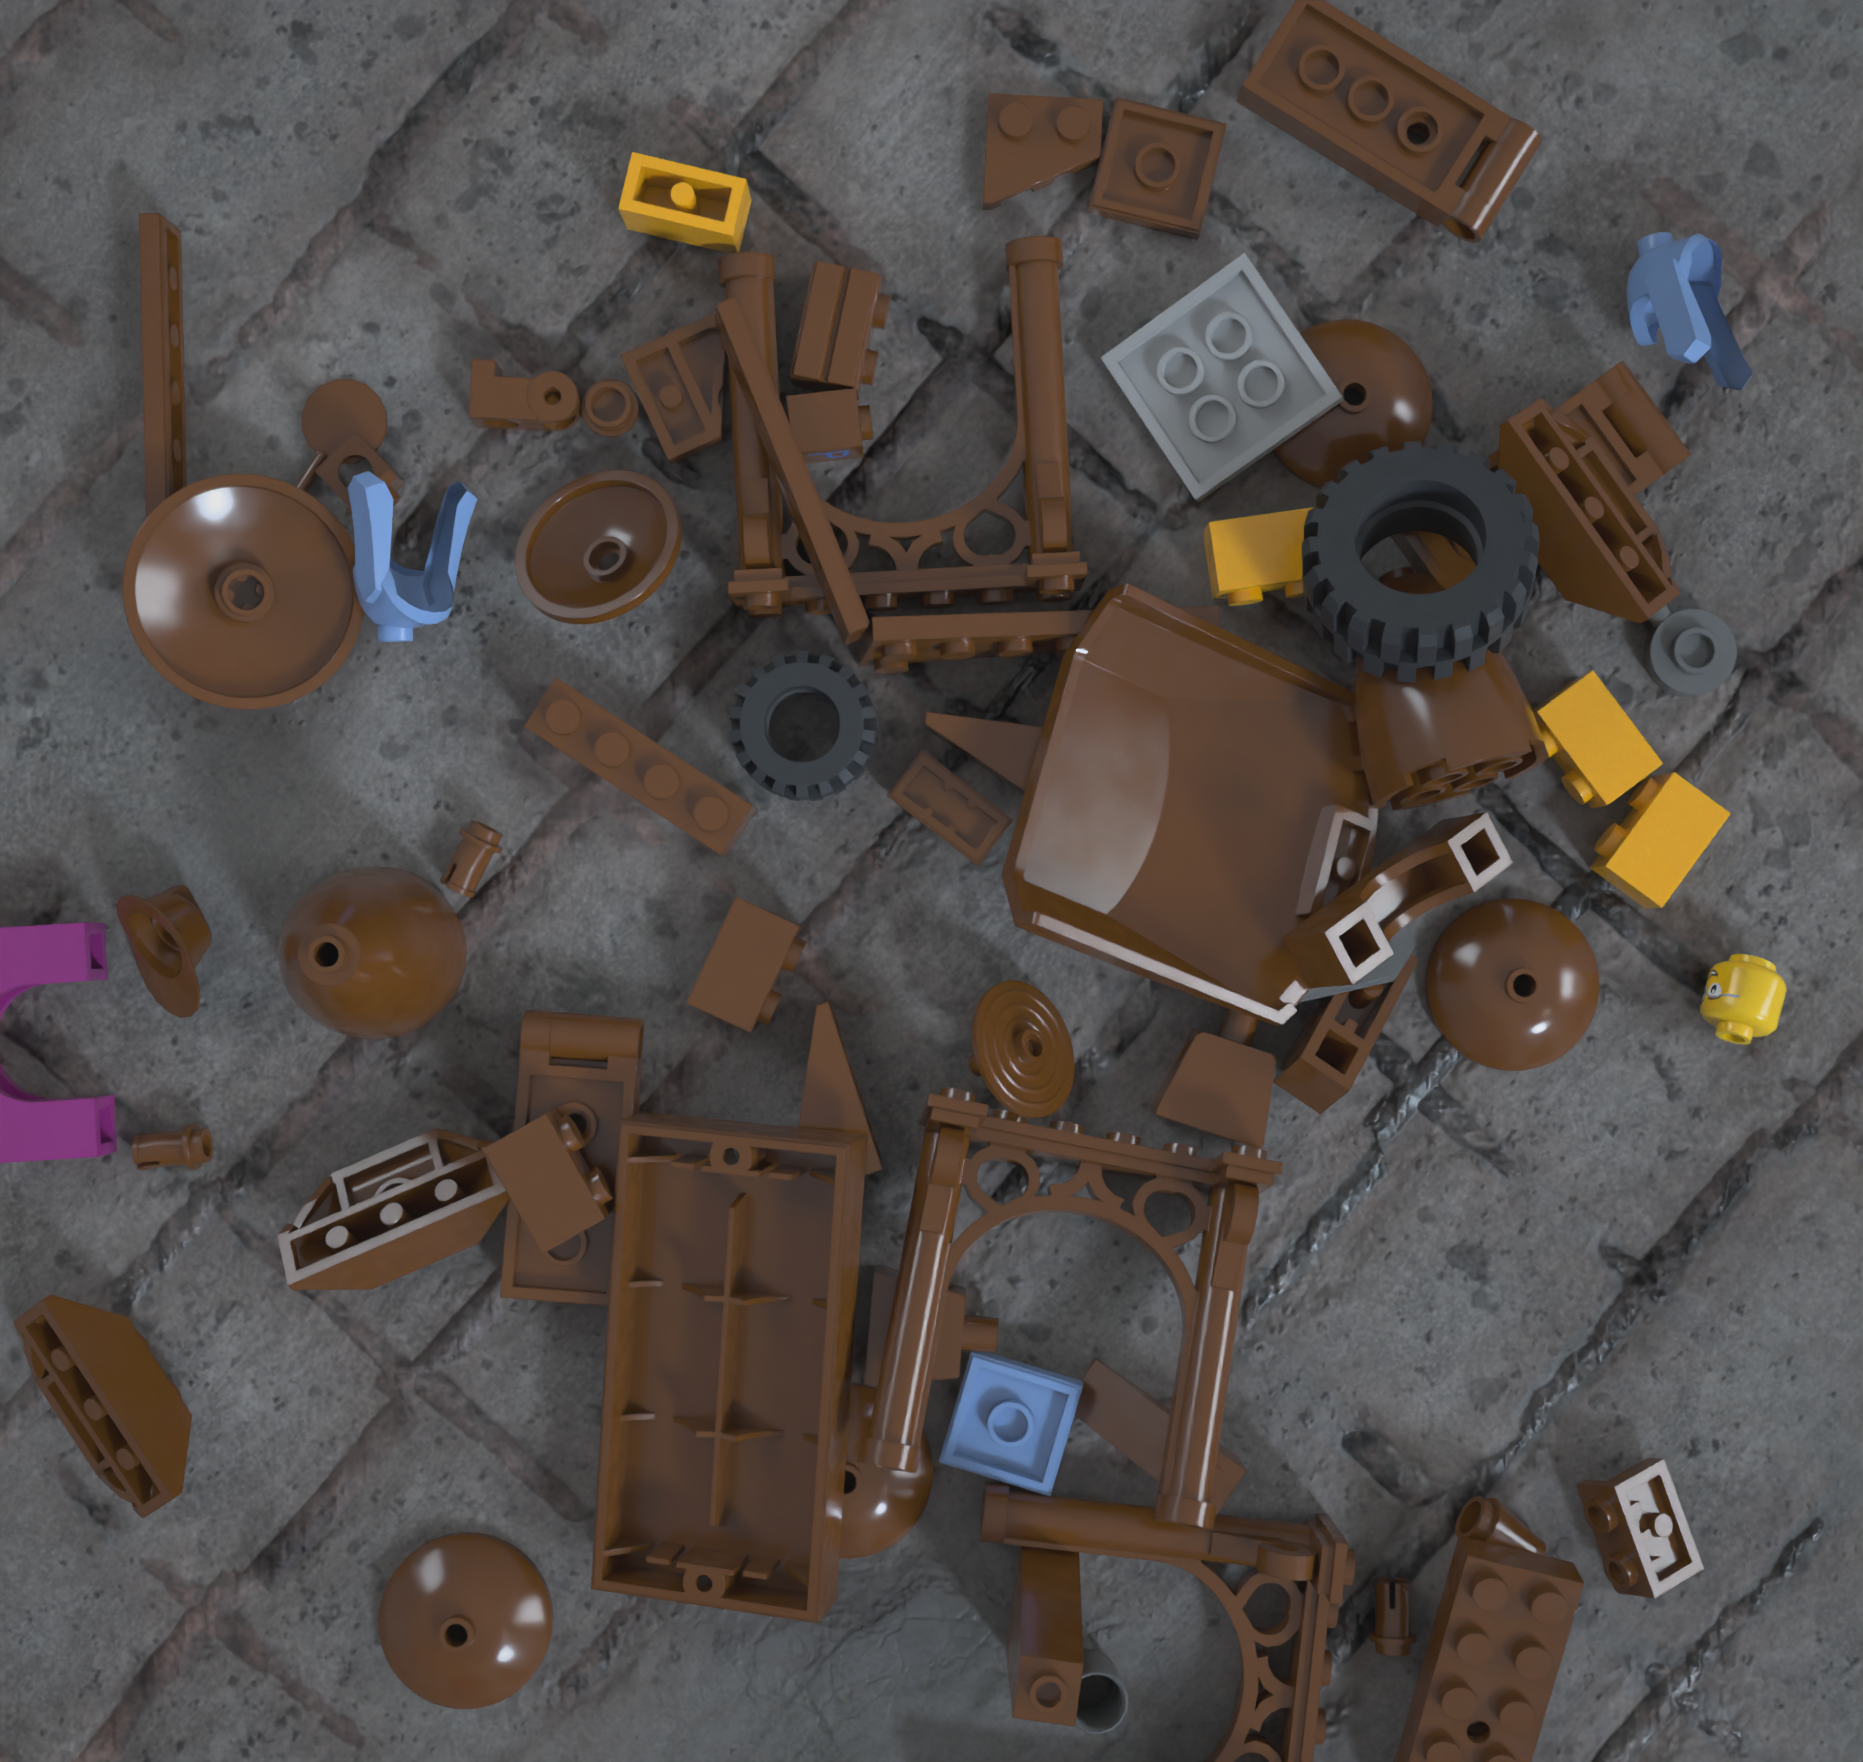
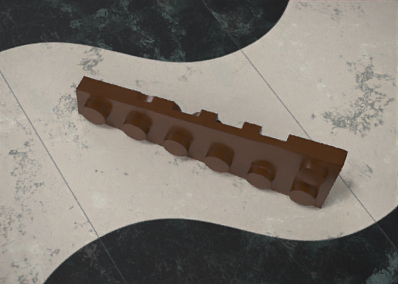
(902, 640)

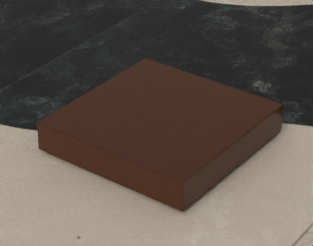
(1156, 168)

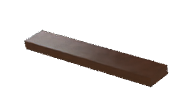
(162, 358)
(791, 471)

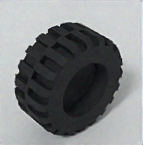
(1431, 494)

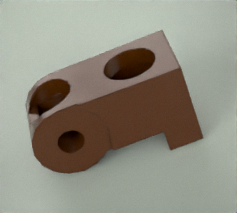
(521, 403)

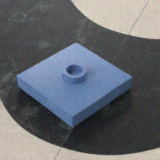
(1011, 1421)

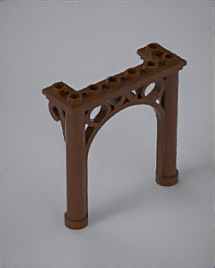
(1039, 446)
(1207, 1309)
(1279, 1551)

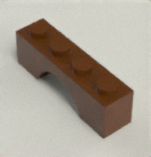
(640, 767)
(1355, 928)

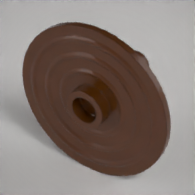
(1022, 1049)

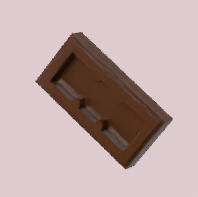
(949, 807)

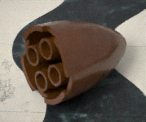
(1445, 733)
(372, 952)

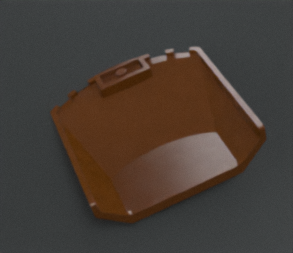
(1189, 806)

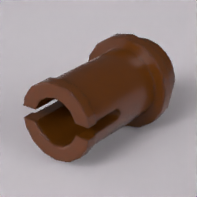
(471, 858)
(173, 1148)
(1392, 1620)

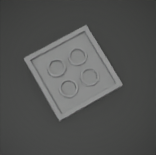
(1222, 378)

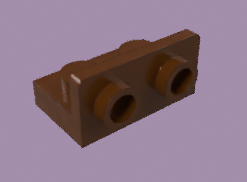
(1641, 1529)

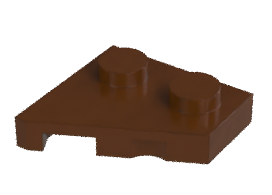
(1037, 141)
(682, 386)

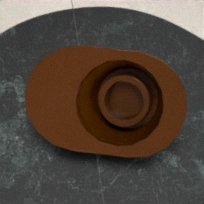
(167, 943)

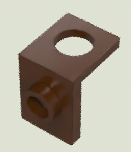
(357, 446)

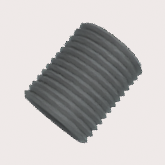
(1111, 1711)

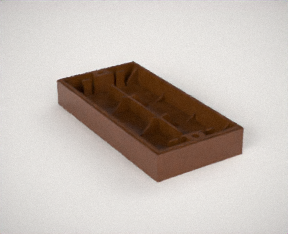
(728, 1364)

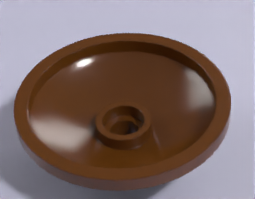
(1393, 405)
(598, 547)
(1474, 975)
(883, 1500)
(486, 1590)

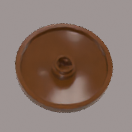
(242, 591)

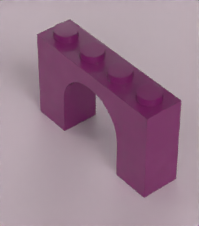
(37, 1125)

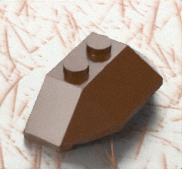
(1590, 525)
(393, 1214)
(110, 1398)

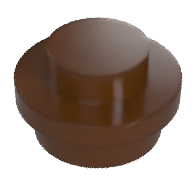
(610, 408)

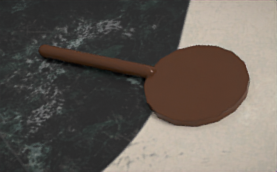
(334, 415)

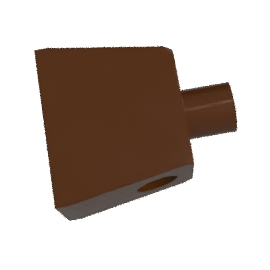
(1221, 1082)
(956, 1332)

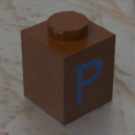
(829, 425)

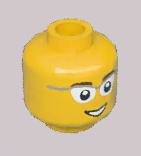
(1743, 998)

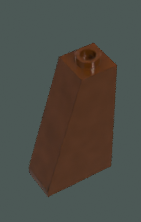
(1045, 1637)

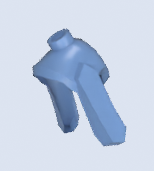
(1684, 289)
(400, 596)

